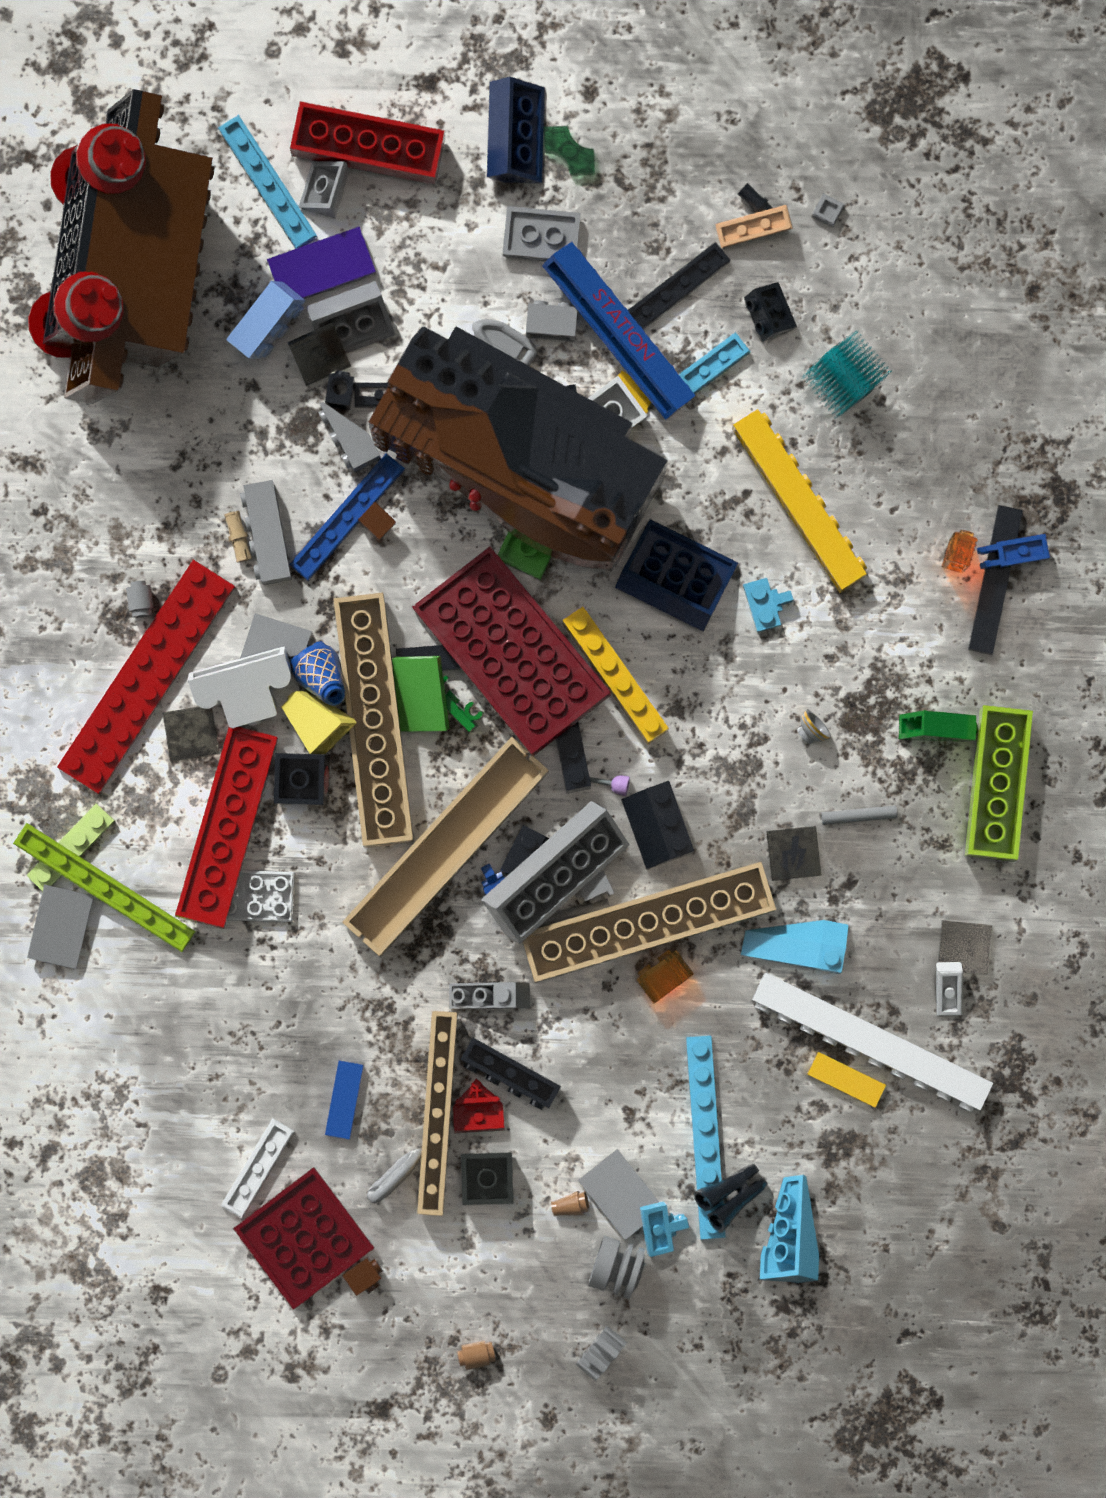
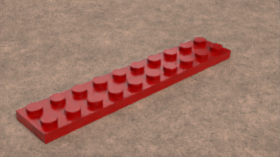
(146, 677)

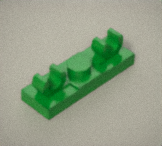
(456, 710)

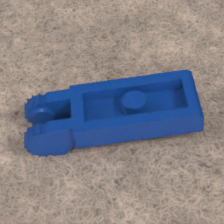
(1016, 551)

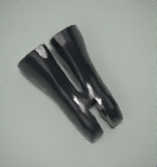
(713, 1194)

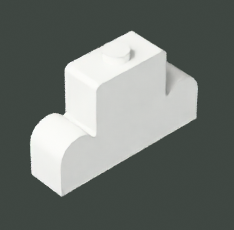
(243, 686)

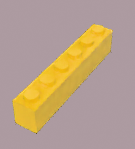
(615, 675)

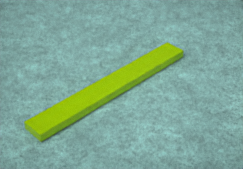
(104, 887)

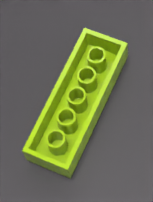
(998, 783)

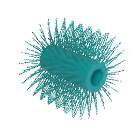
(845, 372)

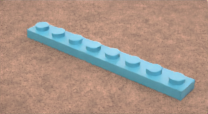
(704, 1123)

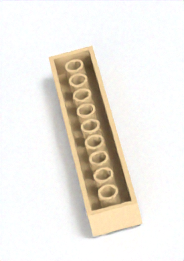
(377, 733)
(648, 922)

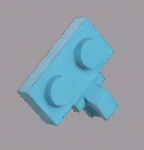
(765, 604)
(660, 1228)

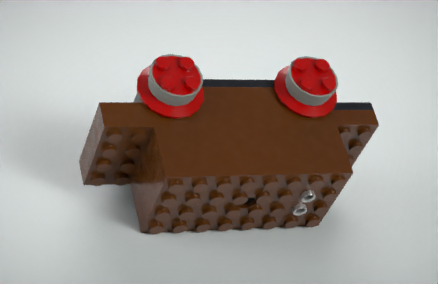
(122, 250)

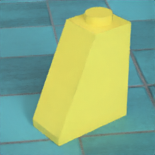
(316, 722)

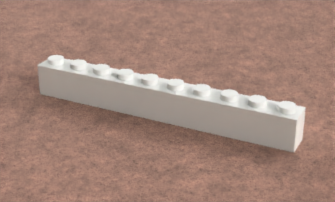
(871, 1041)

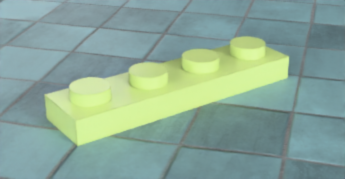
(77, 840)

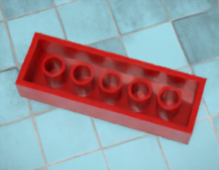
(367, 142)

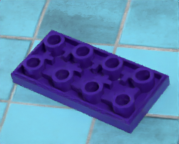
(324, 264)

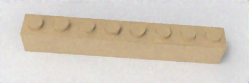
(437, 1113)

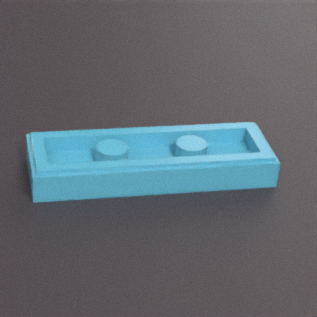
(715, 363)

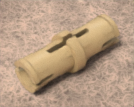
(238, 536)

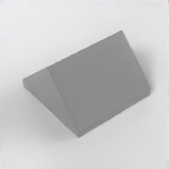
(324, 187)

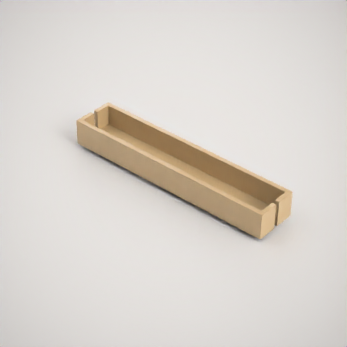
(445, 847)

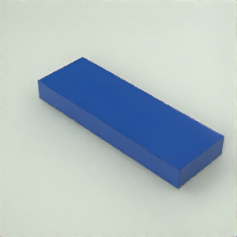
(344, 1099)

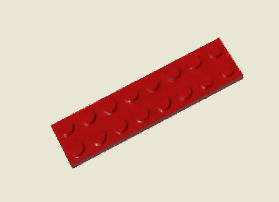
(226, 827)

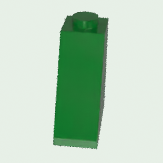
(937, 726)

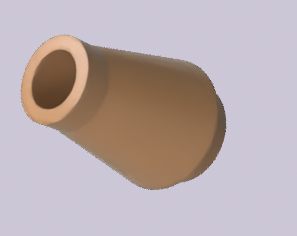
(572, 1204)

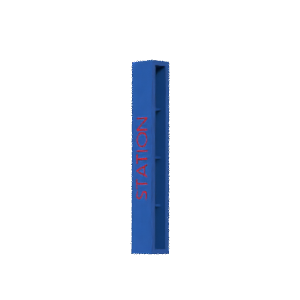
(618, 330)

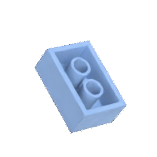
(266, 320)

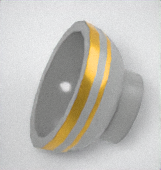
(813, 728)

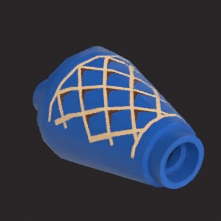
(320, 672)

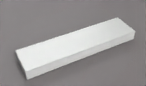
(257, 1168)

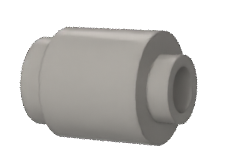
(140, 599)

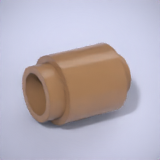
(476, 1355)

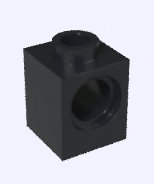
(344, 400)

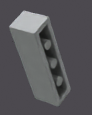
(267, 532)

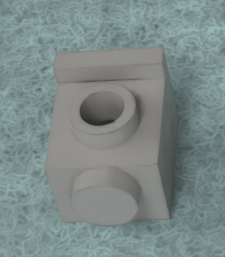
(594, 889)

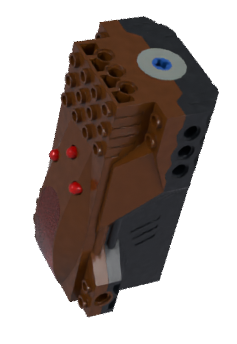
(507, 433)

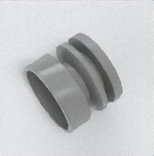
(617, 1267)

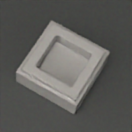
(828, 210)

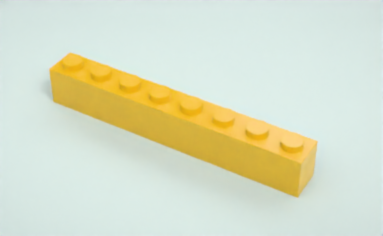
(799, 500)

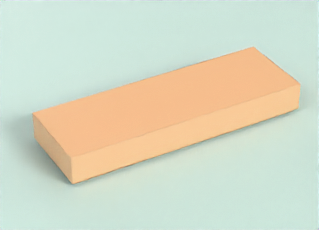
(754, 226)

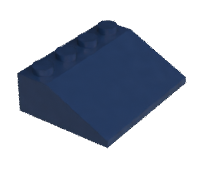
(676, 575)

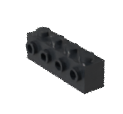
(511, 1073)

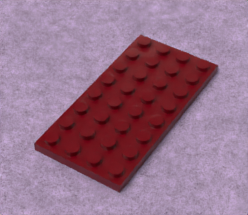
(511, 651)

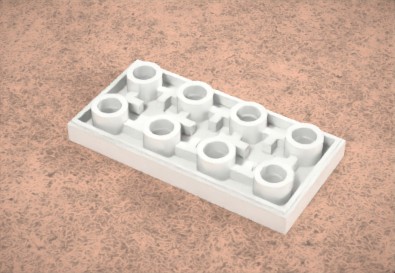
(263, 897)

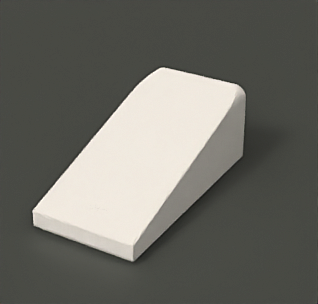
(949, 988)

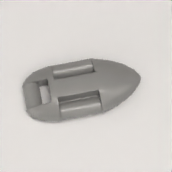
(505, 339)
(394, 1176)

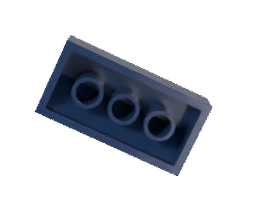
(515, 131)

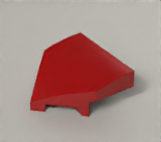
(478, 1110)

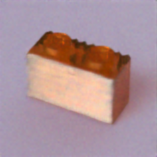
(960, 551)
(664, 976)

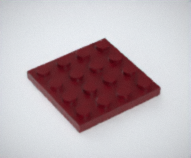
(303, 1238)

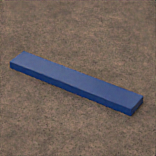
(346, 517)

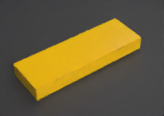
(846, 1079)

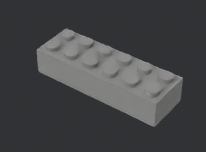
(555, 872)

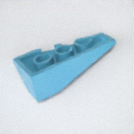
(806, 944)
(792, 1245)

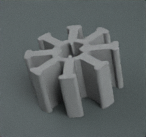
(601, 1353)

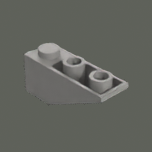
(355, 441)
(489, 995)

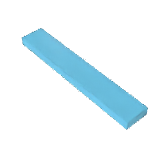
(267, 182)

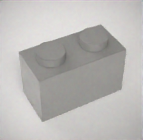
(551, 321)

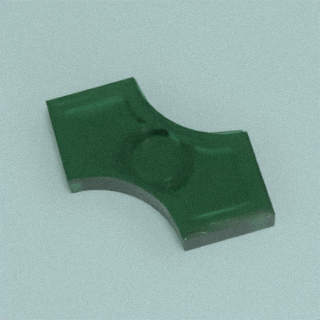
(560, 143)

